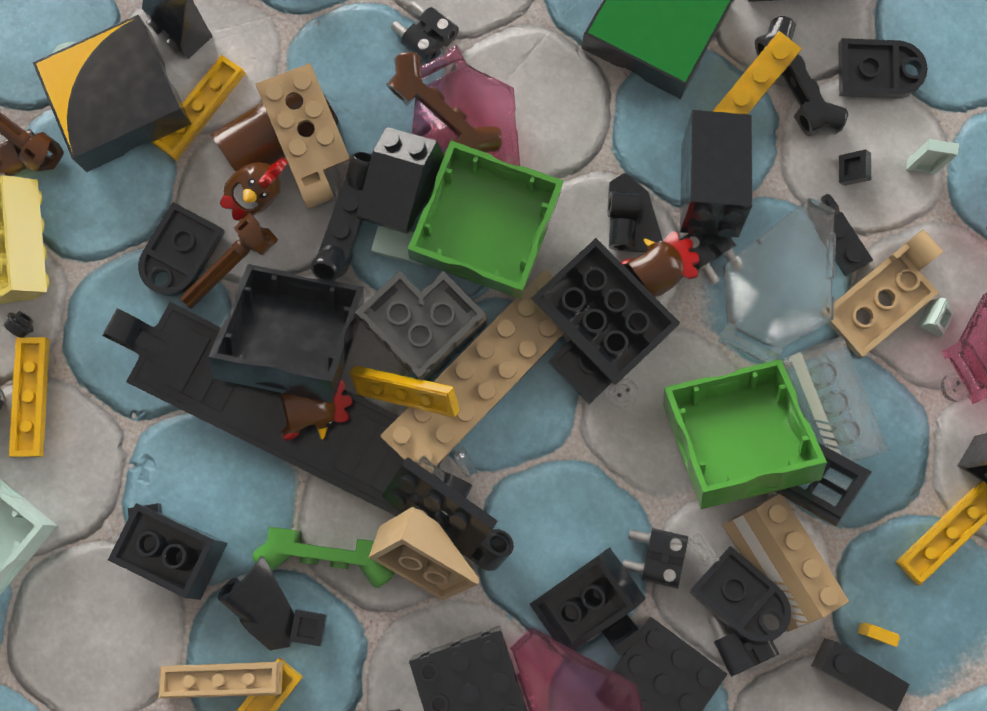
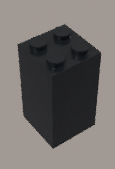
(716, 174)

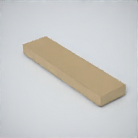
(221, 680)

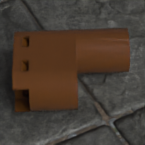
(10, 157)

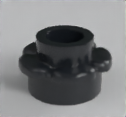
(19, 324)

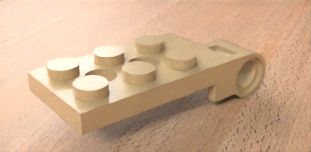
(305, 155)
(899, 278)

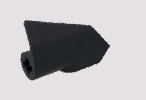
(630, 216)
(260, 606)

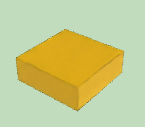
(879, 634)

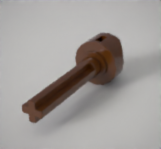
(33, 149)
(251, 238)

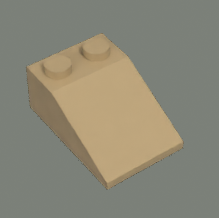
(422, 554)

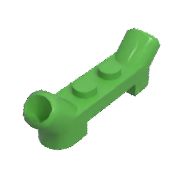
(284, 543)

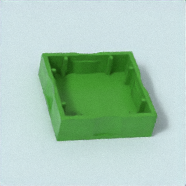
(485, 220)
(743, 434)

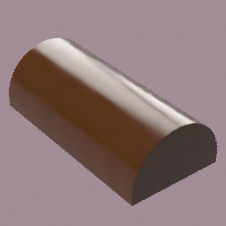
(253, 138)

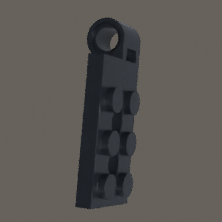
(465, 524)

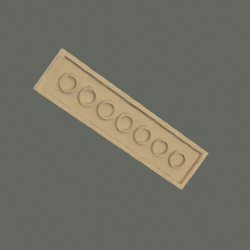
(479, 378)

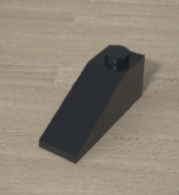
(860, 674)

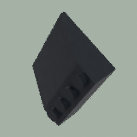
(605, 311)

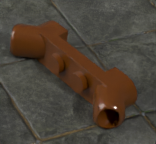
(408, 85)

